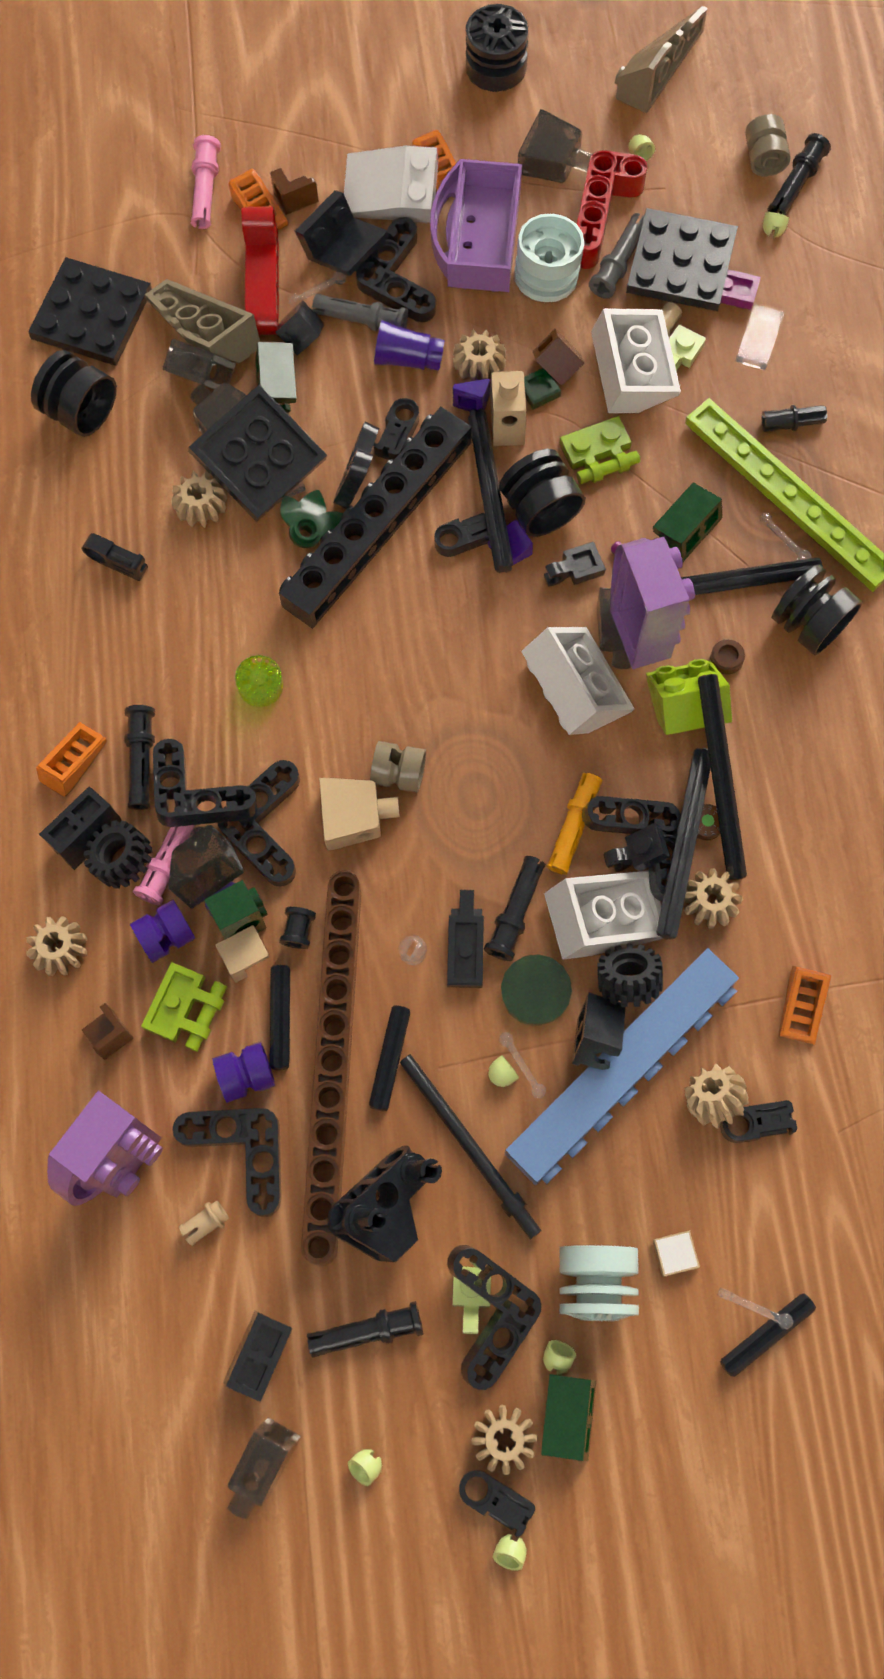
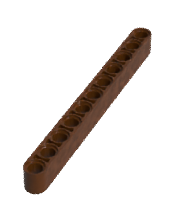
(326, 1046)

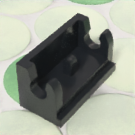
(76, 824)
(598, 1030)
(257, 1356)

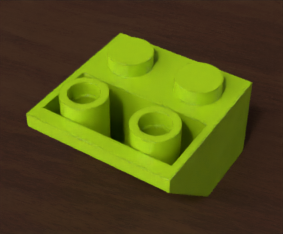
(677, 695)

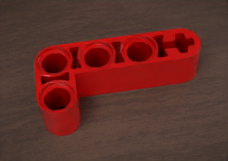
(607, 175)
(261, 267)

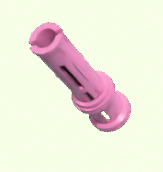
(205, 170)
(159, 867)

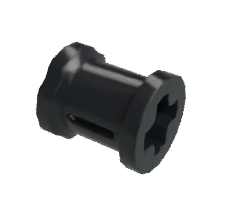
(297, 927)

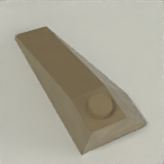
(655, 64)
(206, 321)

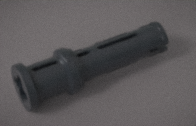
(804, 166)
(139, 742)
(510, 922)
(382, 1327)

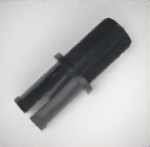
(793, 418)

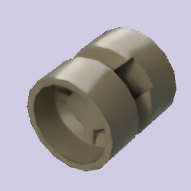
(767, 145)
(398, 766)

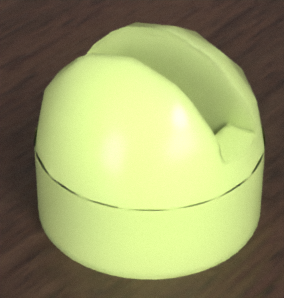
(641, 146)
(775, 222)
(502, 1073)
(558, 1356)
(365, 1467)
(510, 1553)

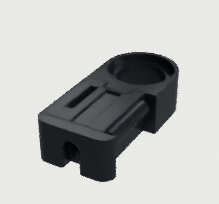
(397, 430)
(470, 534)
(114, 557)
(764, 1121)
(501, 1502)

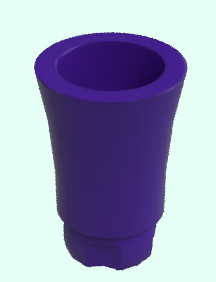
(407, 348)

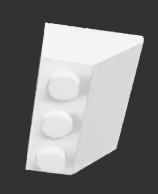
(634, 359)
(576, 679)

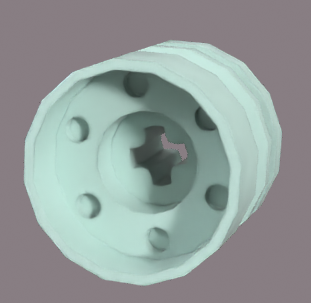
(548, 257)
(598, 1281)

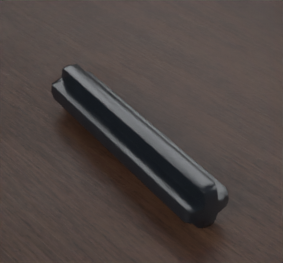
(279, 1017)
(389, 1058)
(766, 1336)

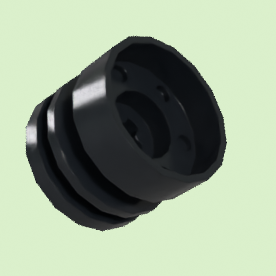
(496, 47)
(73, 393)
(542, 492)
(811, 605)

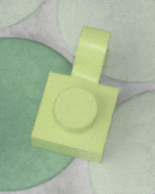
(685, 346)
(470, 1301)

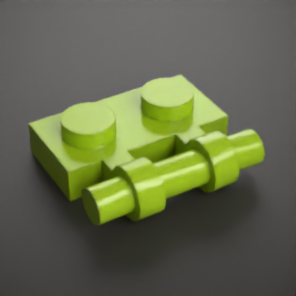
(598, 442)
(174, 1002)

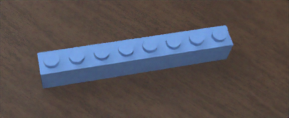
(596, 1091)

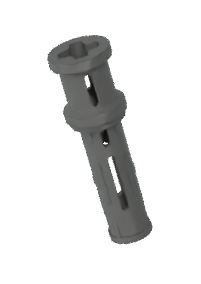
(614, 265)
(357, 312)

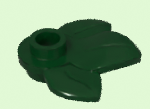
(310, 516)

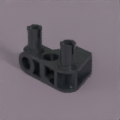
(377, 1210)

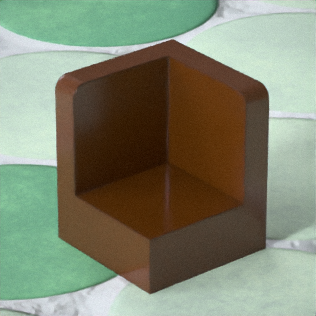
(293, 194)
(558, 357)
(107, 1033)

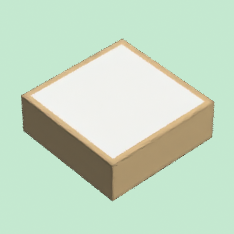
(676, 1253)

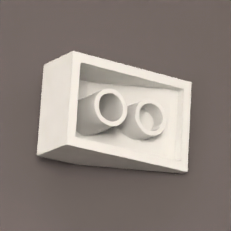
(392, 183)
(602, 913)

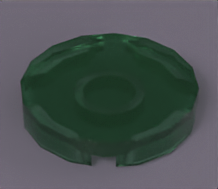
(536, 990)

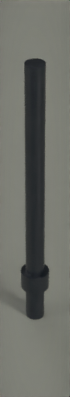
(512, 1203)

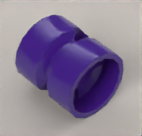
(162, 931)
(240, 1073)

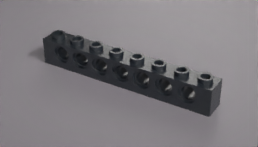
(313, 603)

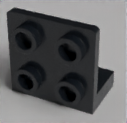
(337, 238)

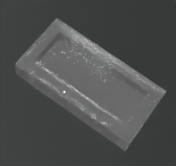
(760, 337)

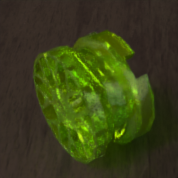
(259, 682)

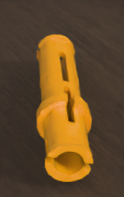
(573, 825)

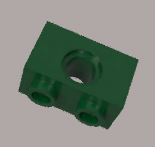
(237, 909)

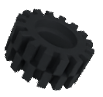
(130, 861)
(642, 964)

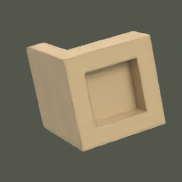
(242, 952)

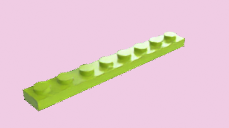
(789, 493)

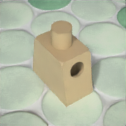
(508, 399)
(353, 811)

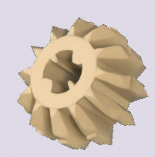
(479, 356)
(210, 497)
(724, 904)
(66, 955)
(716, 1096)
(492, 1443)

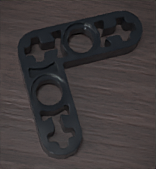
(387, 278)
(356, 466)
(186, 800)
(618, 824)
(280, 856)
(243, 1135)
(505, 1316)

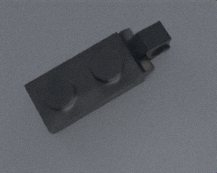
(465, 944)

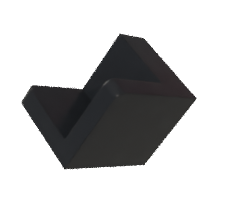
(300, 327)

